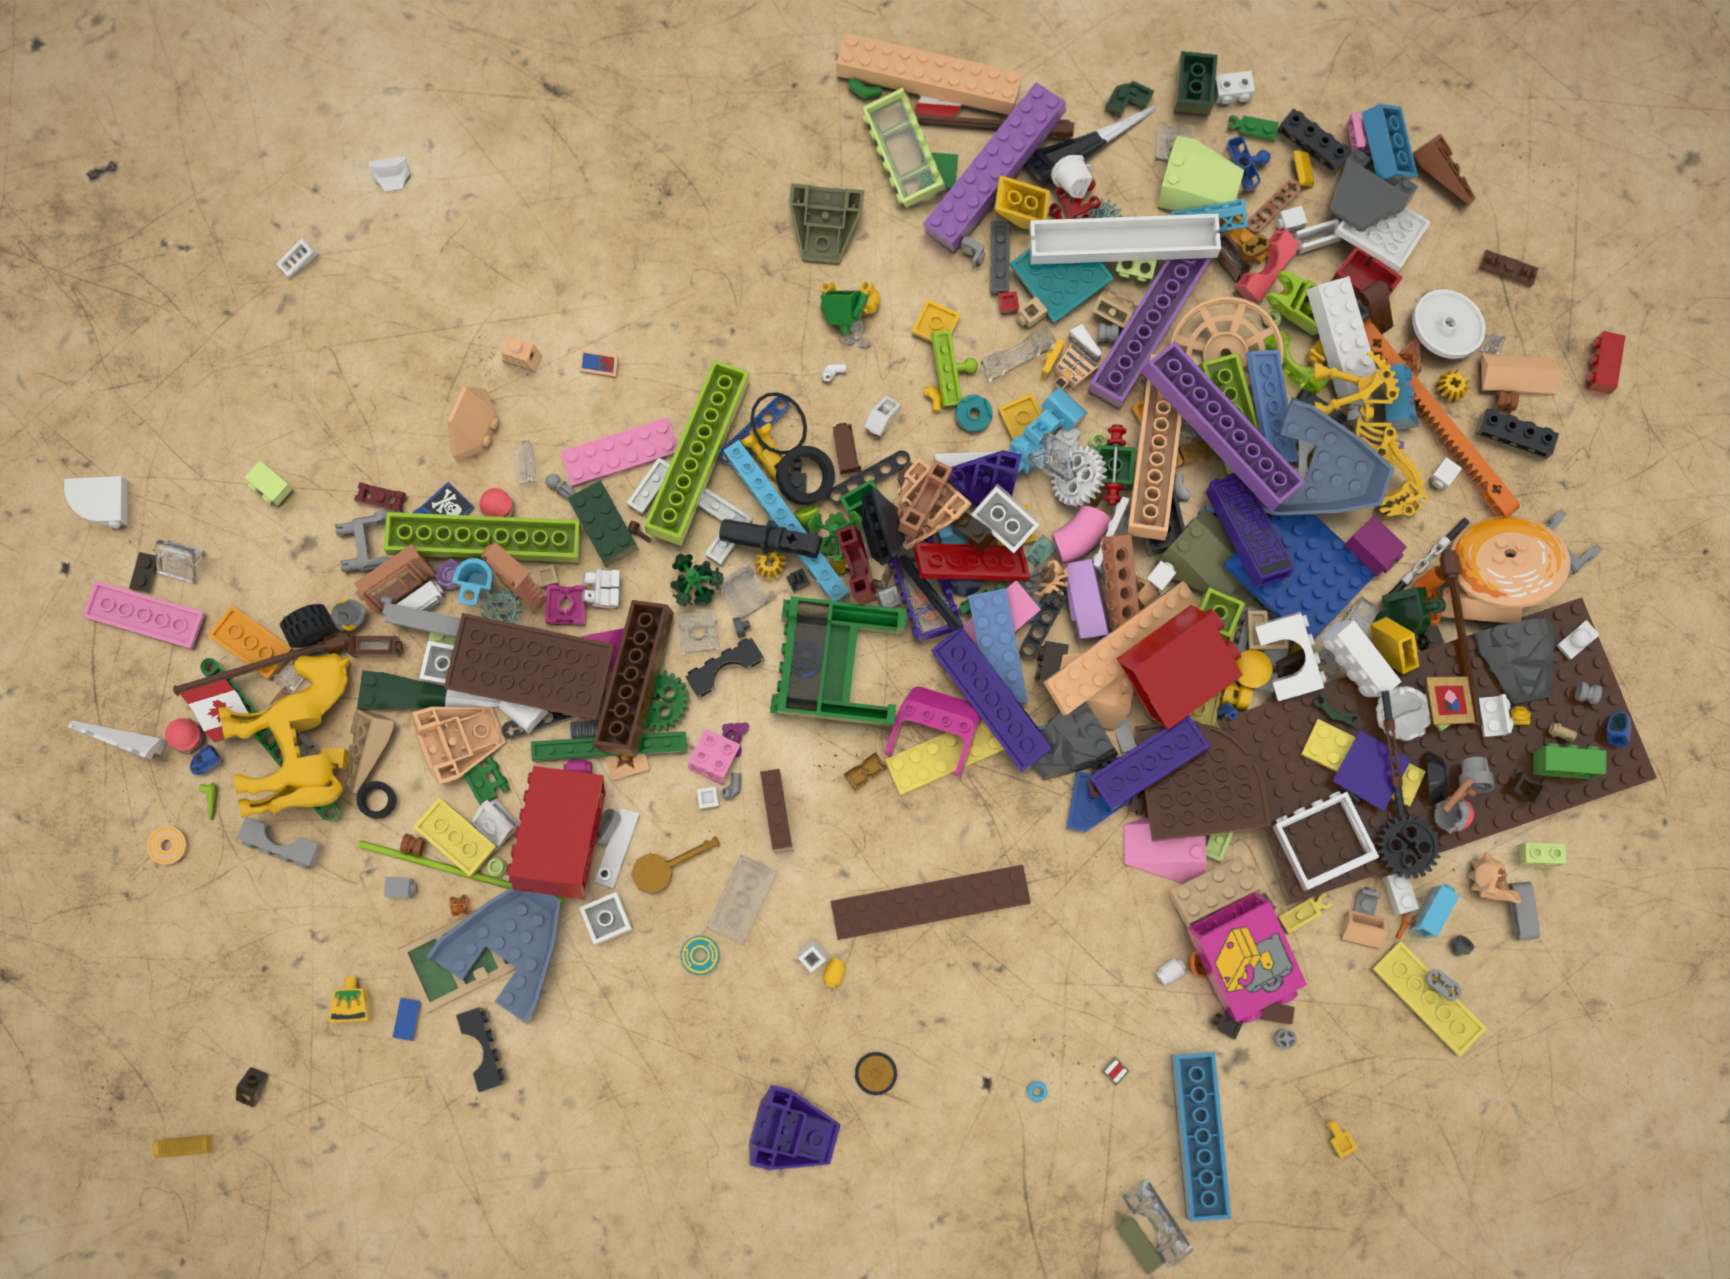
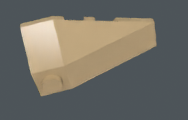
(369, 740)

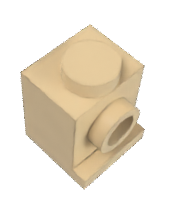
(1033, 307)

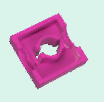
(575, 613)

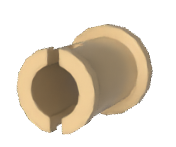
(1562, 732)

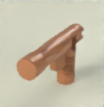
(1461, 792)

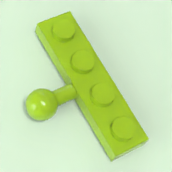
(948, 368)

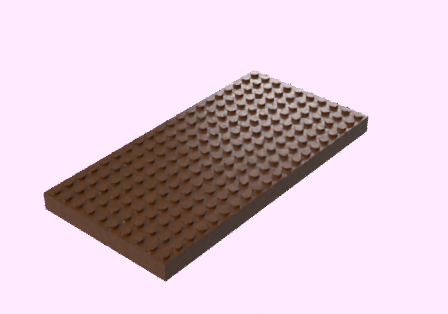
(1326, 839)

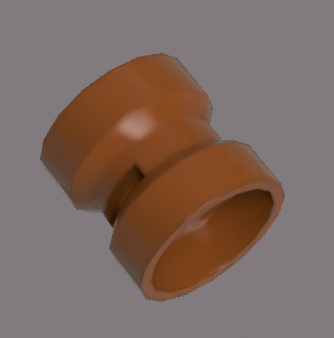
(1506, 400)
(412, 845)

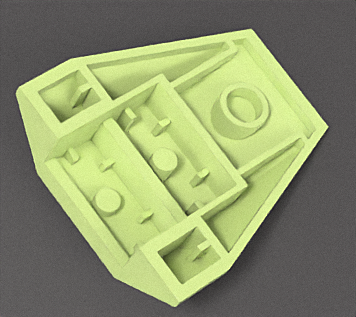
(1197, 177)

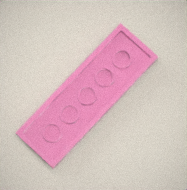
(619, 452)
(143, 615)

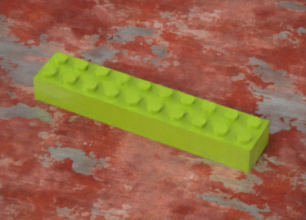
(697, 453)
(469, 535)

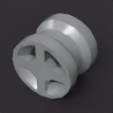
(1289, 1038)

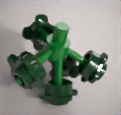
(693, 577)

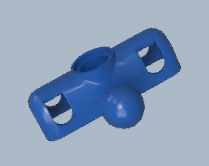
(1250, 170)

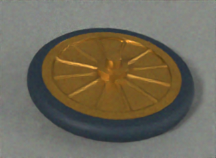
(876, 1073)

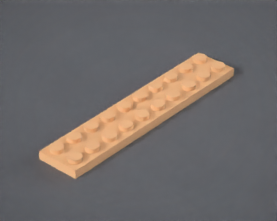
(1099, 664)

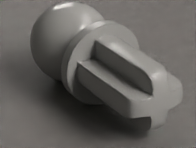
(553, 481)

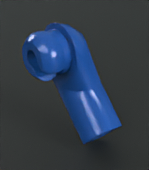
(1228, 709)

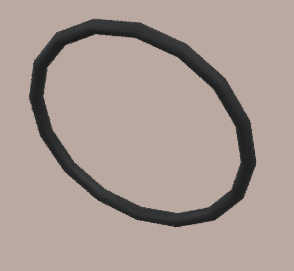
(754, 427)

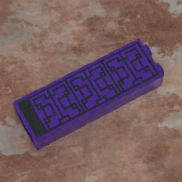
(1249, 530)

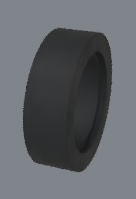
(825, 465)

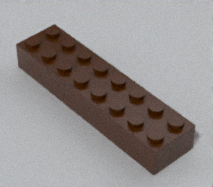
(634, 678)

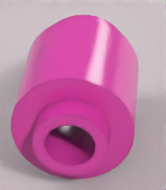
(578, 765)

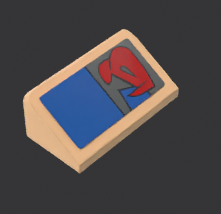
(598, 363)

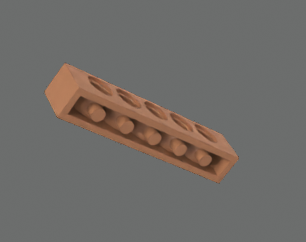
(1126, 581)

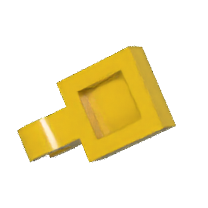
(1342, 1141)

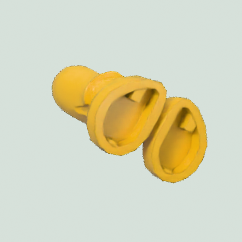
(766, 457)

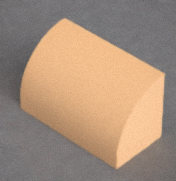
(1365, 929)

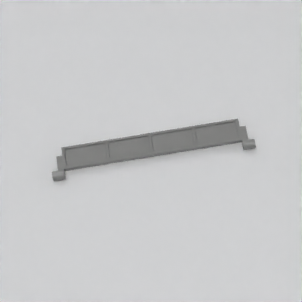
(420, 619)

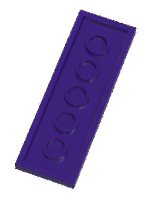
(1149, 762)

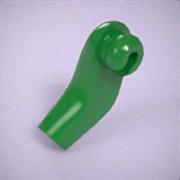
(862, 90)

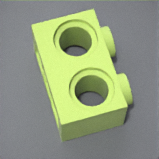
(1135, 270)
(1542, 854)

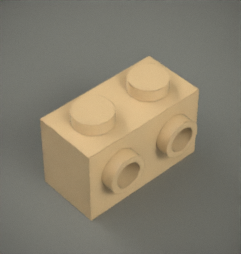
(1114, 307)

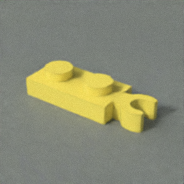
(1302, 913)

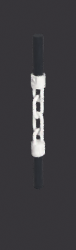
(1443, 543)

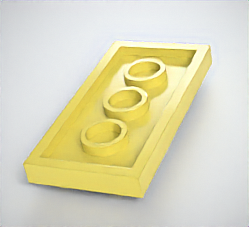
(455, 837)

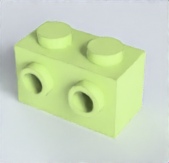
(270, 484)

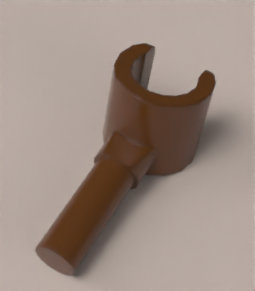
(633, 528)

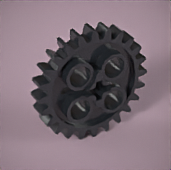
(1421, 834)

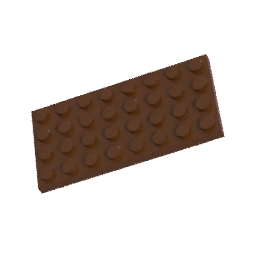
(529, 666)

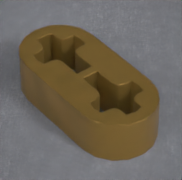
(1252, 245)

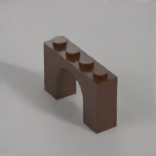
(776, 811)

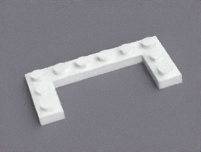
(709, 502)

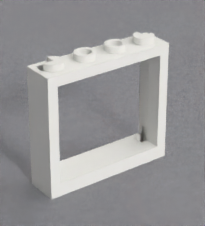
(1357, 825)

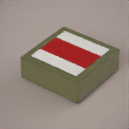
(1115, 1071)

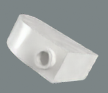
(99, 499)

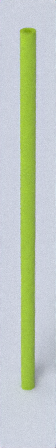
(437, 865)

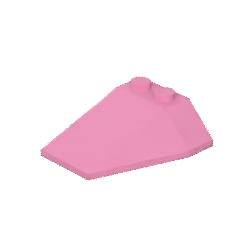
(1173, 859)

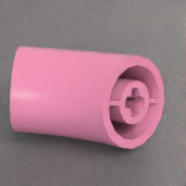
(1080, 534)

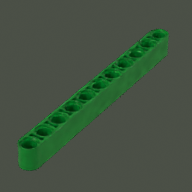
(263, 735)

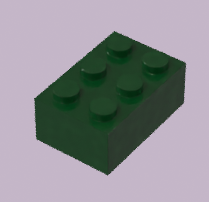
(1195, 82)

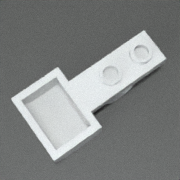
(522, 715)

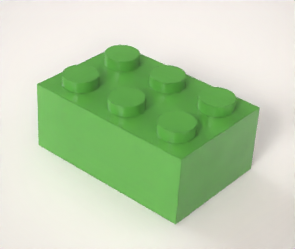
(1569, 761)

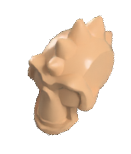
(1491, 880)

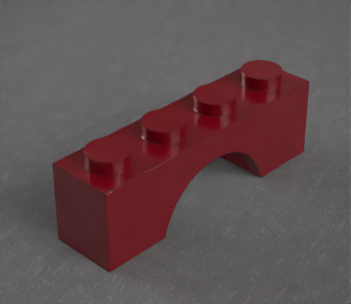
(861, 580)

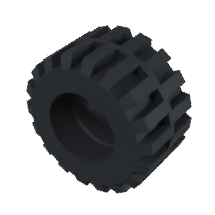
(307, 625)

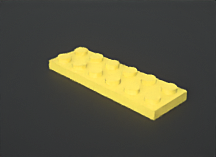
(1330, 746)
(938, 758)
(1445, 1017)

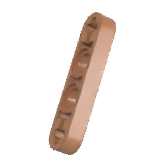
(1273, 207)

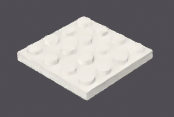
(1389, 239)

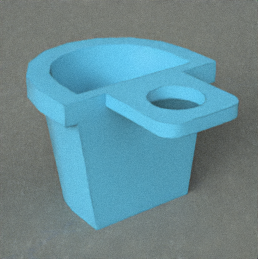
(473, 576)

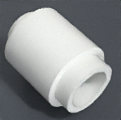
(1171, 971)

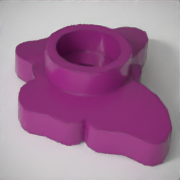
(736, 730)

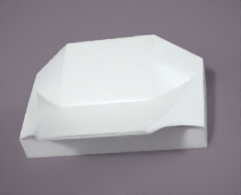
(390, 172)

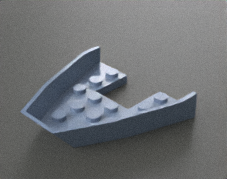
(1343, 468)
(518, 929)

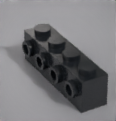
(1314, 140)
(1517, 433)

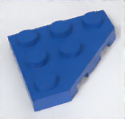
(1084, 810)

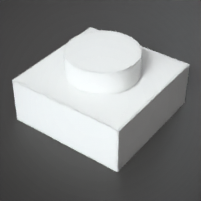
(888, 597)
(707, 797)

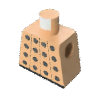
(518, 354)

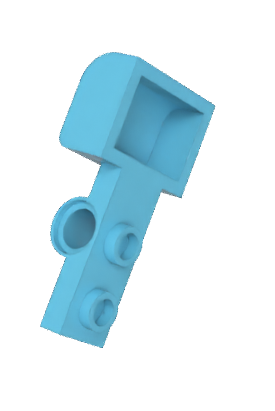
(1058, 411)

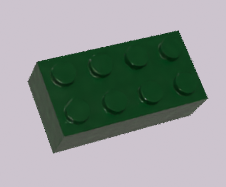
(603, 523)

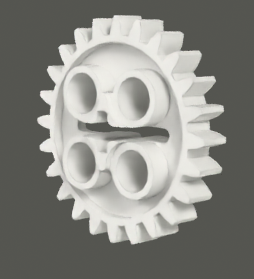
(1086, 480)

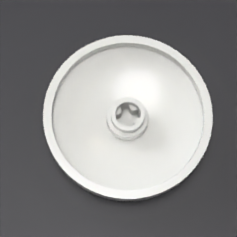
(1448, 324)

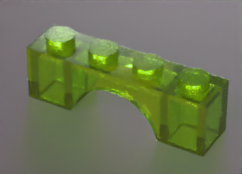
(1296, 372)

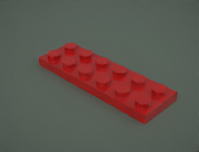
(968, 563)

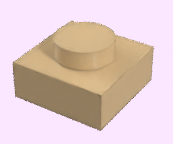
(547, 576)

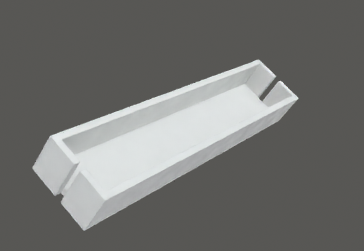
(1124, 239)

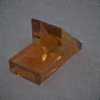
(1411, 353)

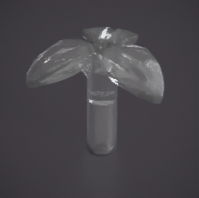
(858, 328)

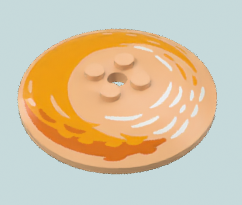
(1515, 582)

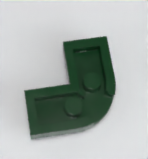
(1128, 92)

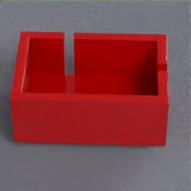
(1362, 275)

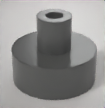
(740, 626)
(1462, 945)

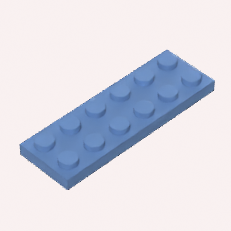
(1271, 400)
(997, 638)

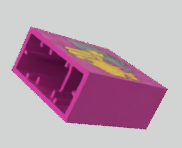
(1247, 958)

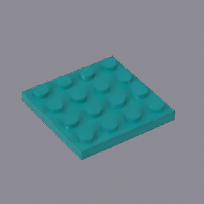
(1061, 285)

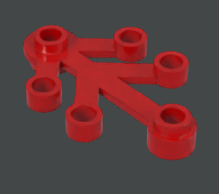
(1074, 210)

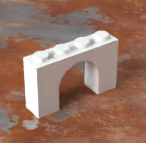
(1293, 628)

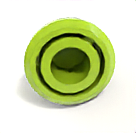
(804, 514)

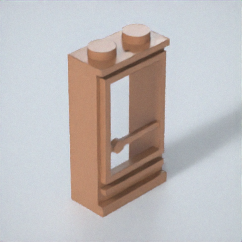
(406, 559)

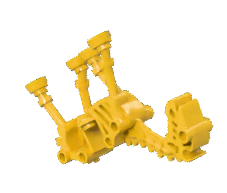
(1386, 444)

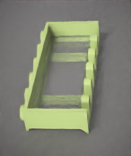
(903, 148)

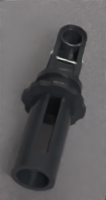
(770, 538)

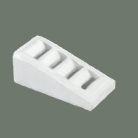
(298, 248)
(1083, 339)

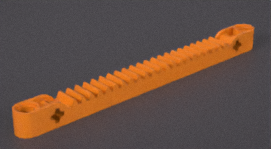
(1501, 502)

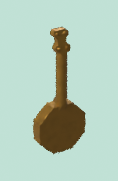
(653, 872)

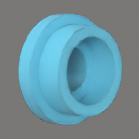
(1041, 1096)

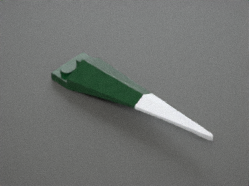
(391, 692)

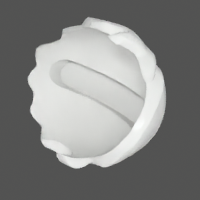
(1408, 710)

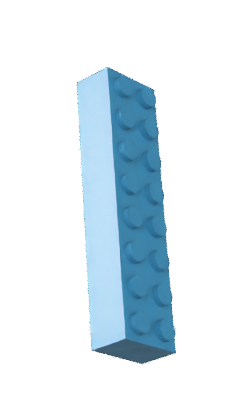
(1201, 1137)

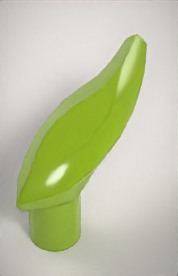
(210, 791)

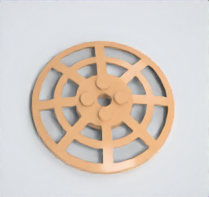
(1227, 340)

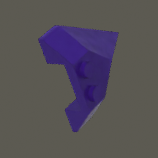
(981, 475)

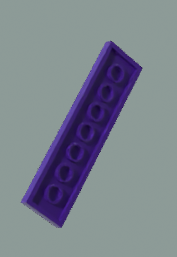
(992, 699)

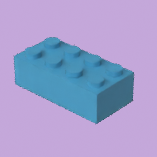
(1389, 143)

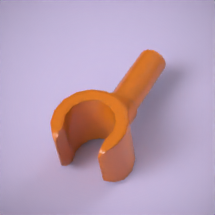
(1406, 922)

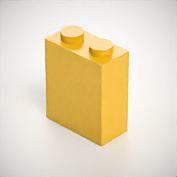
(1395, 645)

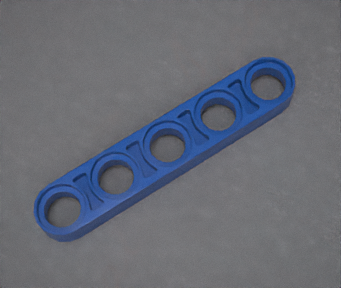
(759, 422)

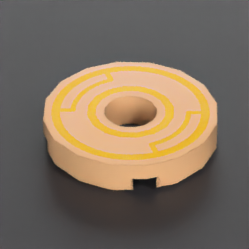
(156, 842)

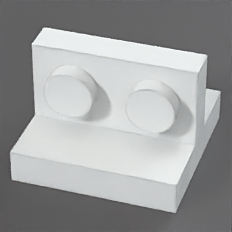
(494, 822)

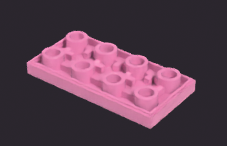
(1021, 608)

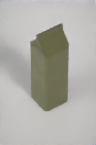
(1138, 1243)

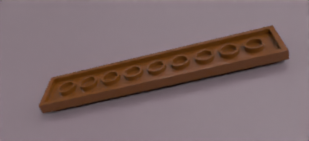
(930, 902)

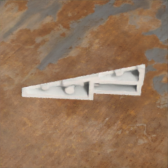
(132, 742)

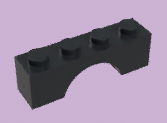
(745, 655)
(489, 1073)

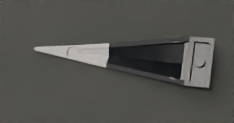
(1045, 158)

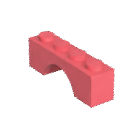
(1281, 249)

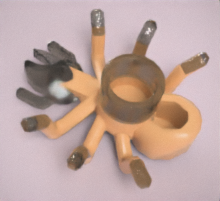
(1050, 576)

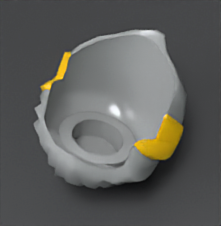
(348, 614)

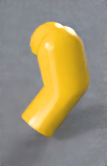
(935, 395)

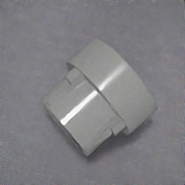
(1477, 770)

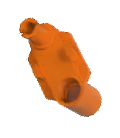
(1432, 580)

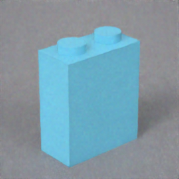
(1435, 911)

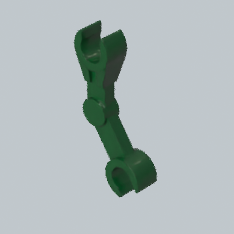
(1333, 715)

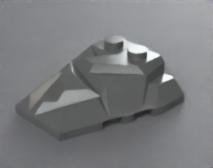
(1520, 658)
(1076, 743)

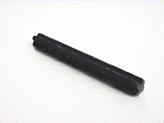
(929, 592)

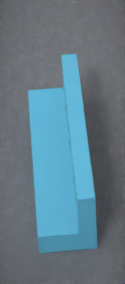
(1224, 210)

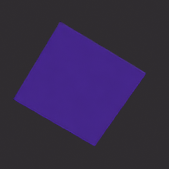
(1368, 770)

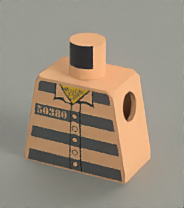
(1074, 368)

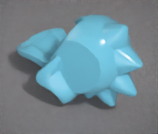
(1024, 446)

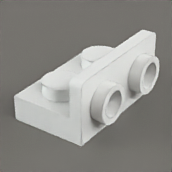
(1495, 716)

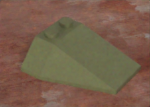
(824, 220)
(1200, 555)

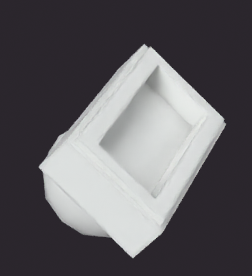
(1578, 640)

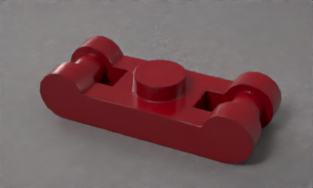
(380, 497)

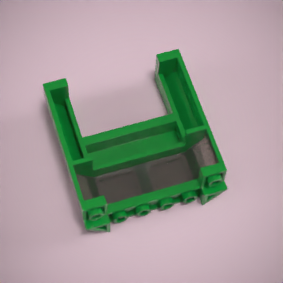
(834, 631)

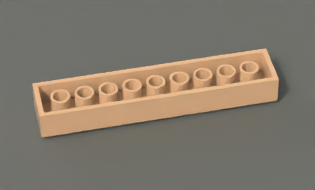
(928, 74)
(1154, 466)

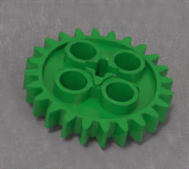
(663, 685)

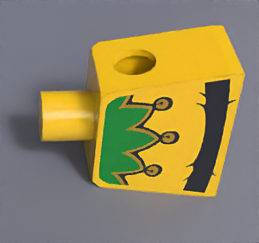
(350, 1003)

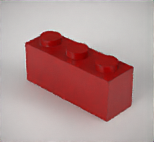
(1606, 362)

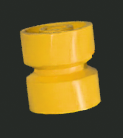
(1242, 697)

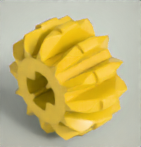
(1456, 381)
(764, 569)

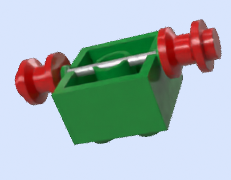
(1118, 464)

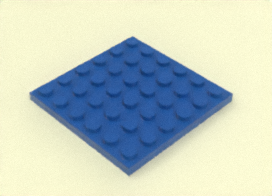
(1323, 575)

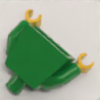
(844, 306)

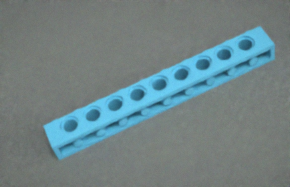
(780, 513)

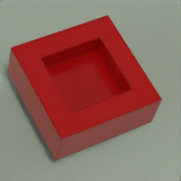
(1008, 302)

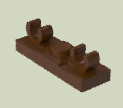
(1509, 268)

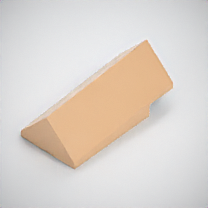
(1519, 374)

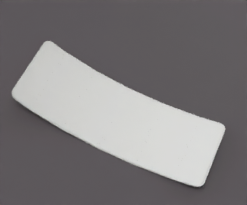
(1125, 736)

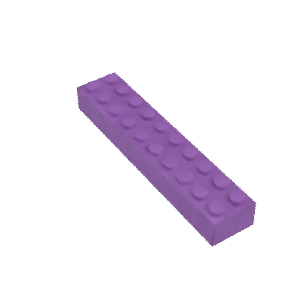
(1002, 156)
(1147, 329)
(1223, 426)

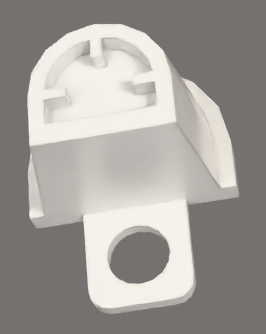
(1072, 175)

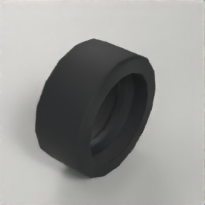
(376, 785)

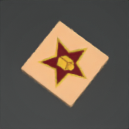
(626, 766)

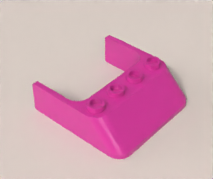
(941, 713)

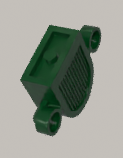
(1411, 609)

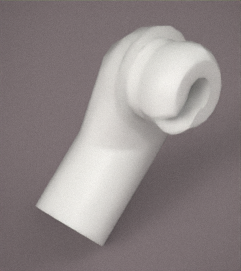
(831, 370)

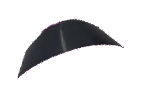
(1436, 778)

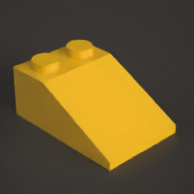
(1021, 202)

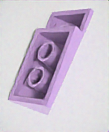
(1087, 600)

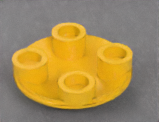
(1255, 668)

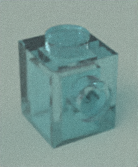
(1040, 551)

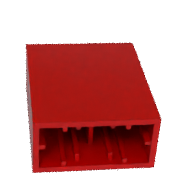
(1181, 665)

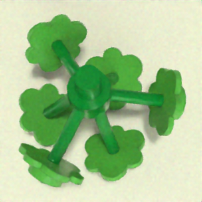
(834, 523)

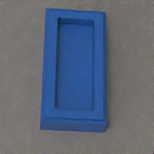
(406, 1019)

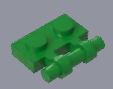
(481, 785)

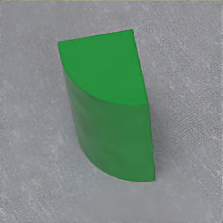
(852, 499)

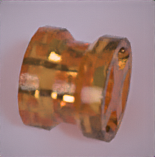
(459, 905)

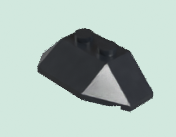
(881, 526)

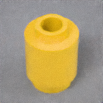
(834, 973)

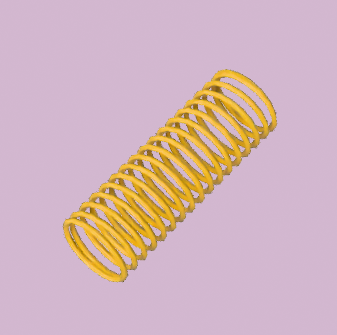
(159, 1148)

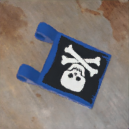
(446, 502)

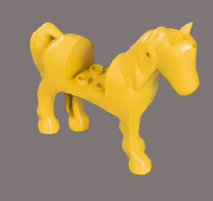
(303, 779)

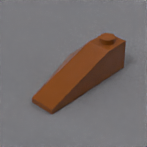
(1437, 161)

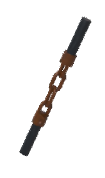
(1389, 725)

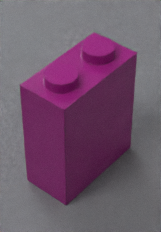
(1376, 546)

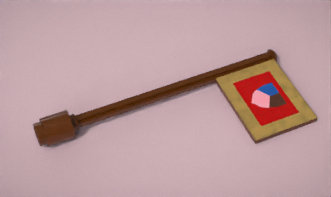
(1454, 698)

